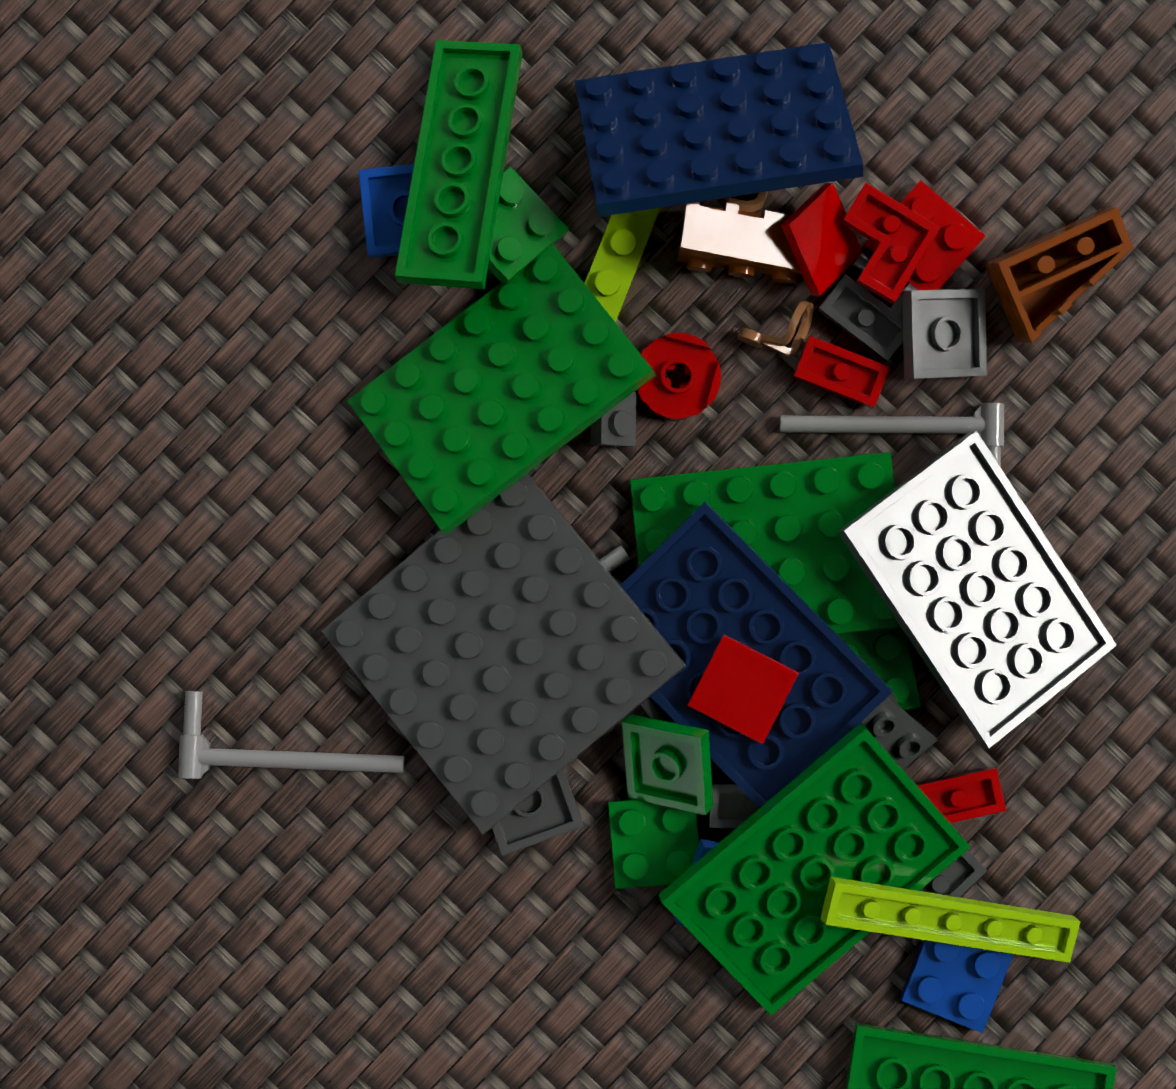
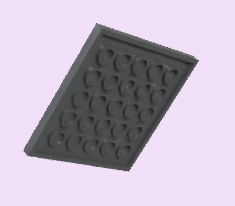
(503, 651)

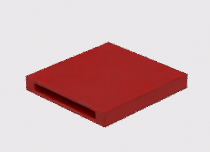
(820, 240)
(743, 689)

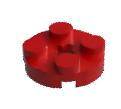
(698, 363)

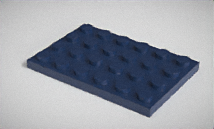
(716, 129)
(716, 585)

